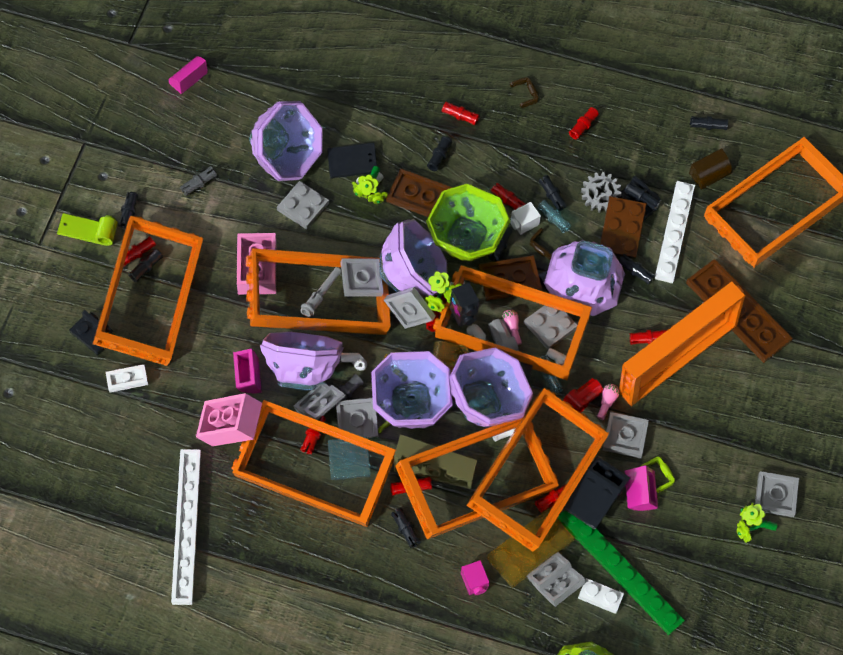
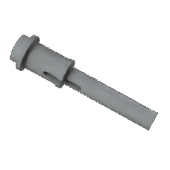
(316, 298)

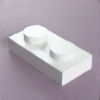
(126, 378)
(600, 596)

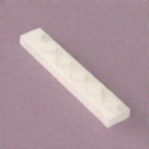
(674, 232)

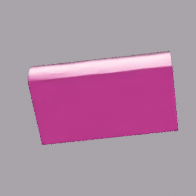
(189, 74)
(247, 371)
(641, 489)

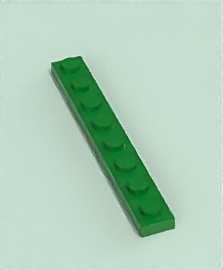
(623, 573)

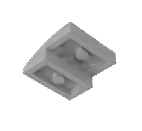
(319, 401)
(556, 579)

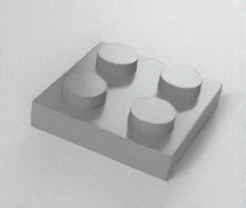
(303, 205)
(361, 277)
(409, 308)
(550, 325)
(358, 417)
(625, 435)
(777, 493)

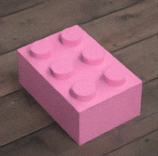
(267, 270)
(229, 420)

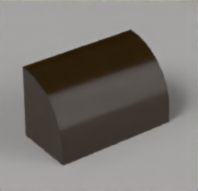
(710, 169)

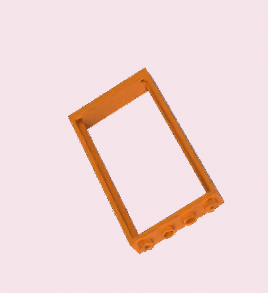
(817, 161)
(317, 259)
(524, 292)
(681, 343)
(129, 346)
(247, 448)
(418, 500)
(499, 518)

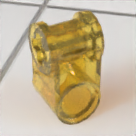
(448, 352)

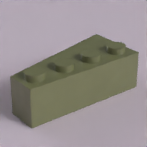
(448, 468)

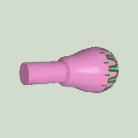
(511, 320)
(609, 396)

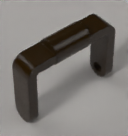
(531, 88)
(537, 247)

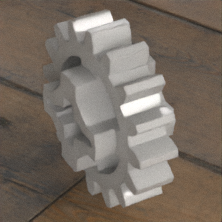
(595, 187)

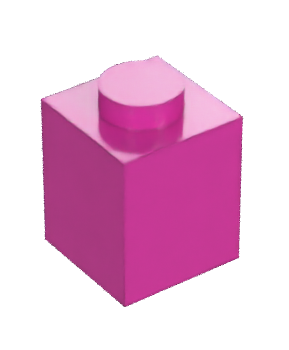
(475, 578)

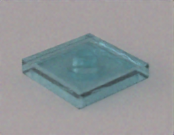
(347, 460)

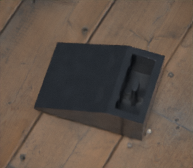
(596, 492)

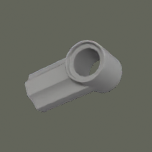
(501, 334)

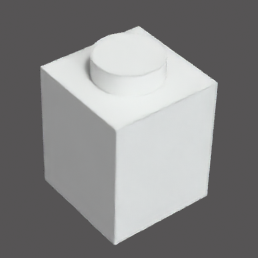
(525, 218)

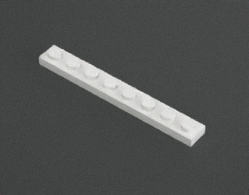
(186, 527)

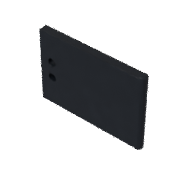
(351, 160)

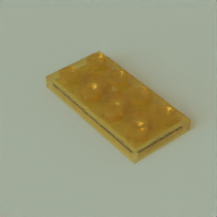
(517, 561)

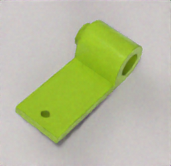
(89, 230)

